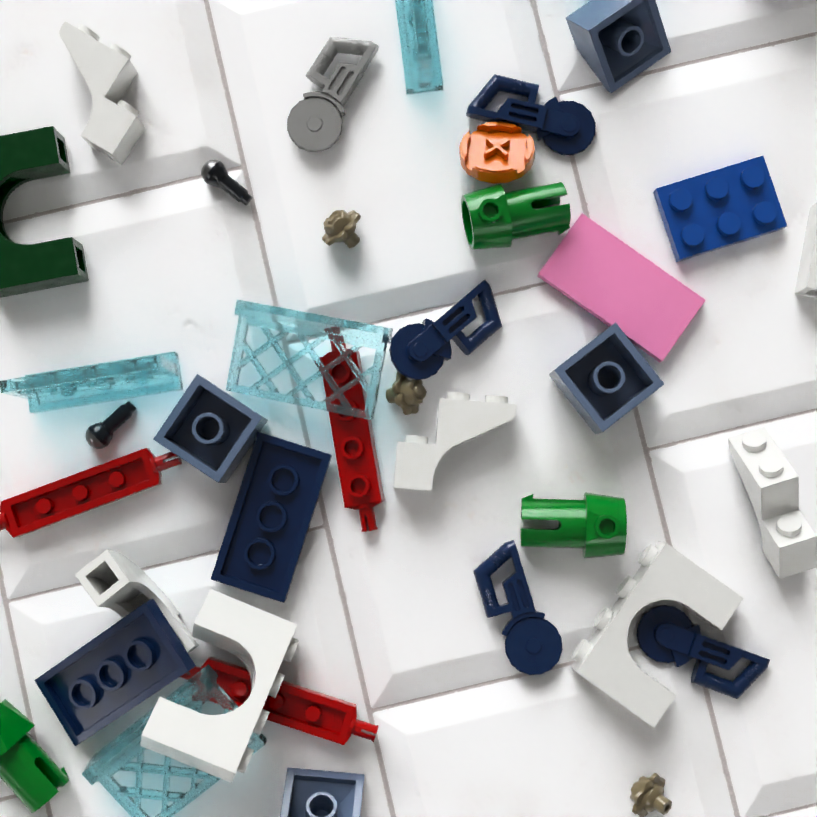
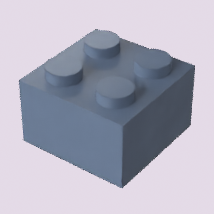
(606, 379)
(210, 429)

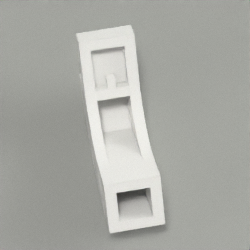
(123, 587)

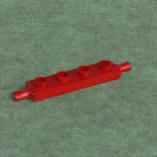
(354, 444)
(84, 491)
(294, 705)

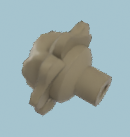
(341, 228)
(406, 394)
(649, 796)

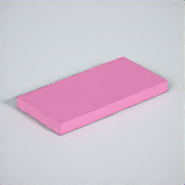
(621, 287)

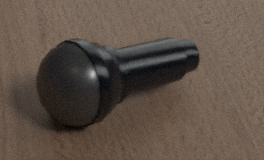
(215, 174)
(101, 433)

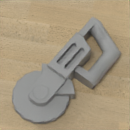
(317, 120)

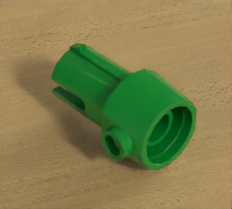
(498, 217)
(592, 524)
(24, 763)

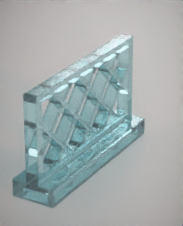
(419, 46)
(315, 326)
(97, 382)
(126, 746)

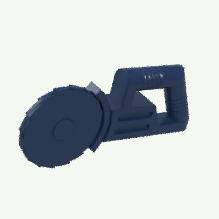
(563, 125)
(422, 348)
(670, 637)
(530, 641)

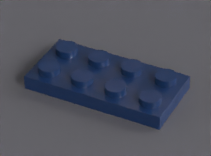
(271, 517)
(114, 672)

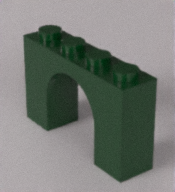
(45, 264)

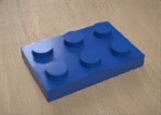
(719, 208)

